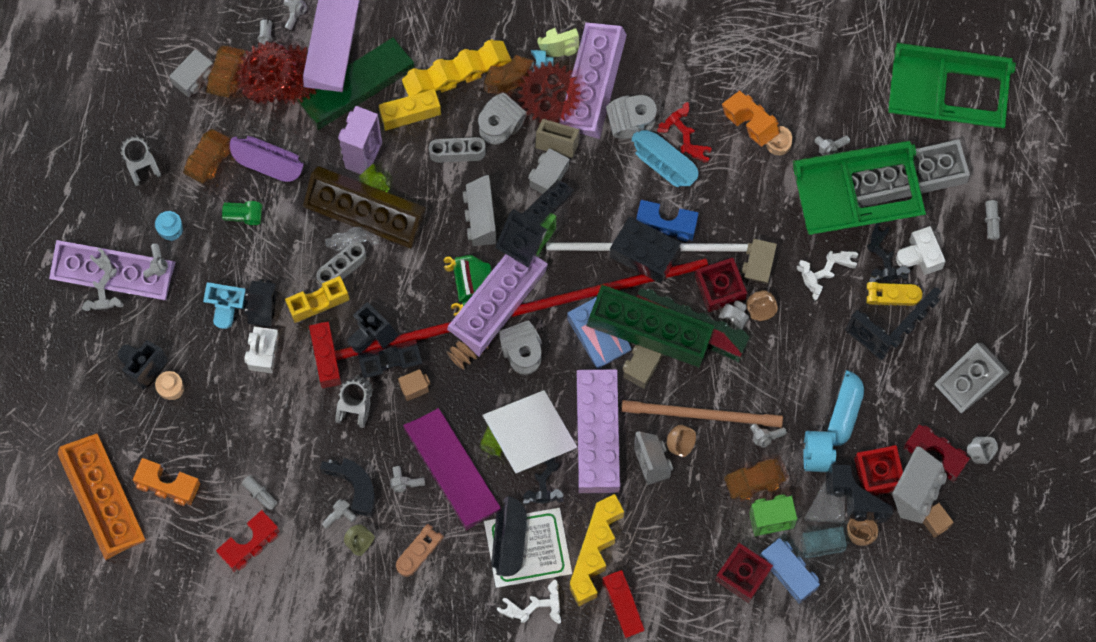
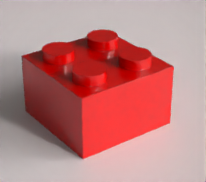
(879, 470)

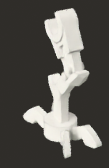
(811, 278)
(513, 611)

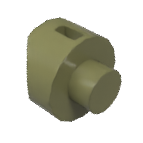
(358, 539)

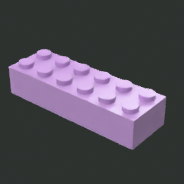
(598, 431)

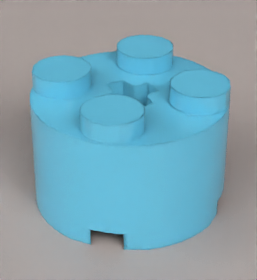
(818, 451)

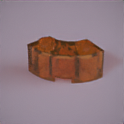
(223, 74)
(508, 76)
(207, 156)
(761, 477)

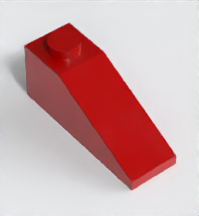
(623, 604)

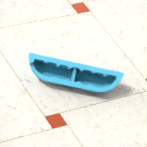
(664, 158)
(846, 408)

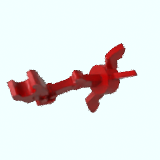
(674, 119)

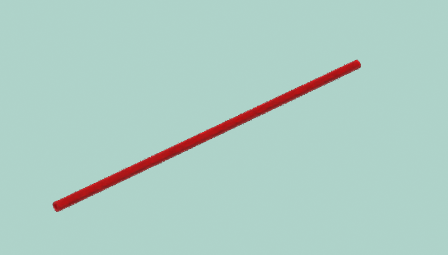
(536, 305)

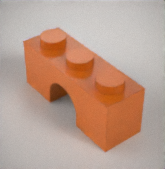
(761, 125)
(181, 490)

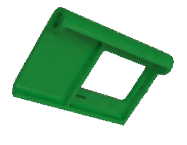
(921, 77)
(829, 191)

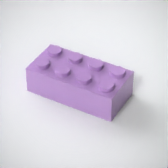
(360, 140)

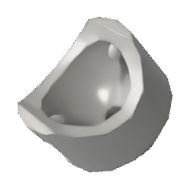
(735, 314)
(980, 451)

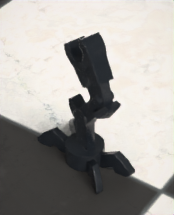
(887, 273)
(544, 496)

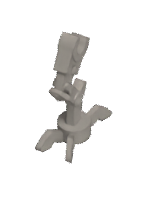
(104, 263)

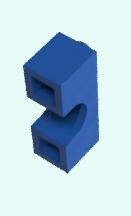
(681, 227)

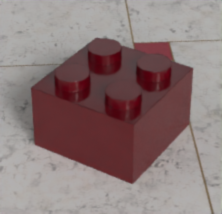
(720, 284)
(743, 573)

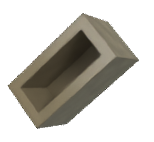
(557, 137)
(760, 261)
(641, 366)

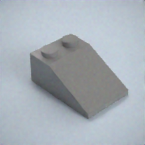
(971, 377)
(652, 458)

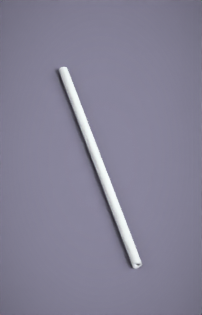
(684, 247)

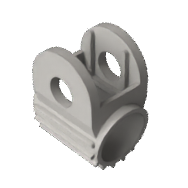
(505, 115)
(625, 116)
(134, 165)
(519, 340)
(349, 404)

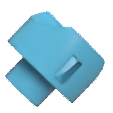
(540, 56)
(169, 225)

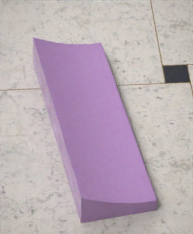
(330, 44)
(596, 73)
(73, 265)
(495, 302)

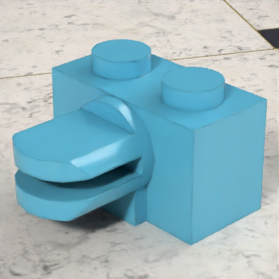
(225, 300)

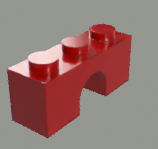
(325, 355)
(236, 554)

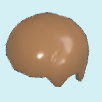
(761, 305)
(681, 440)
(862, 532)

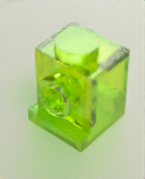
(374, 179)
(490, 443)

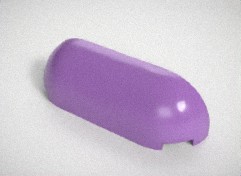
(266, 158)

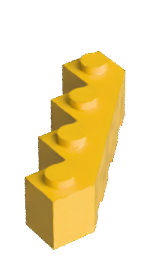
(466, 66)
(597, 538)

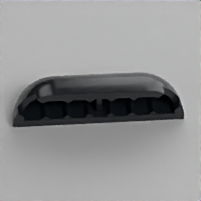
(509, 538)

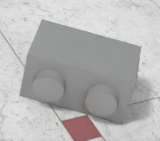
(191, 73)
(550, 169)

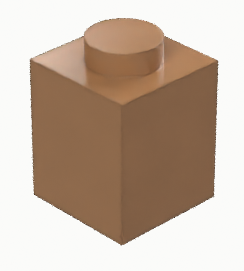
(414, 384)
(937, 520)

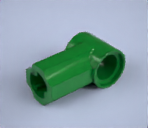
(249, 213)

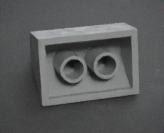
(480, 212)
(919, 486)

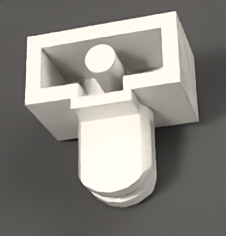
(922, 252)
(263, 349)

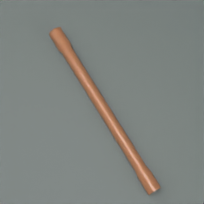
(765, 420)

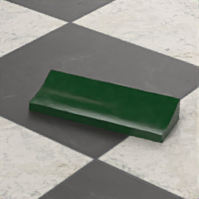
(362, 81)
(650, 325)

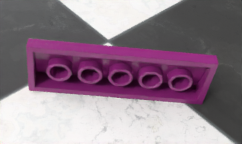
(452, 468)

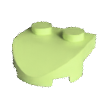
(559, 44)

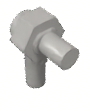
(296, 8)
(830, 147)
(157, 265)
(763, 437)
(400, 483)
(341, 509)

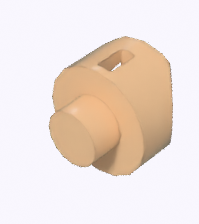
(781, 143)
(169, 385)

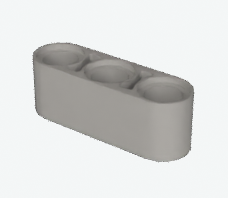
(465, 144)
(346, 257)

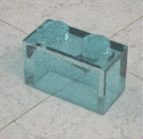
(823, 542)

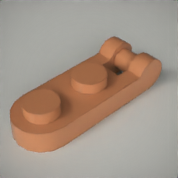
(418, 551)

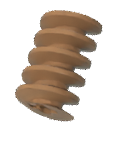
(462, 354)

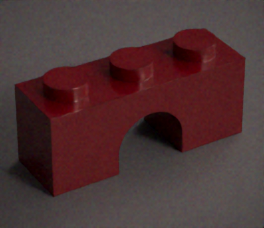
(952, 459)

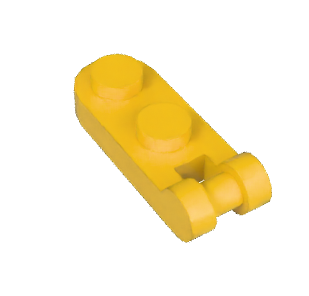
(893, 294)

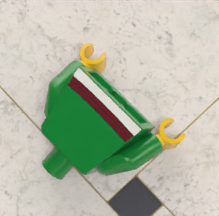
(469, 275)

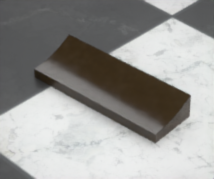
(363, 206)

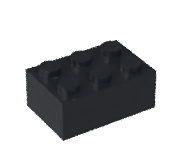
(645, 250)

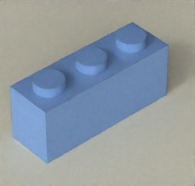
(790, 570)

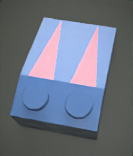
(600, 346)

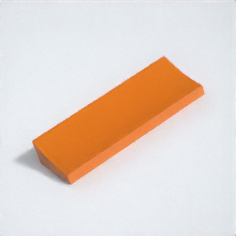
(100, 495)

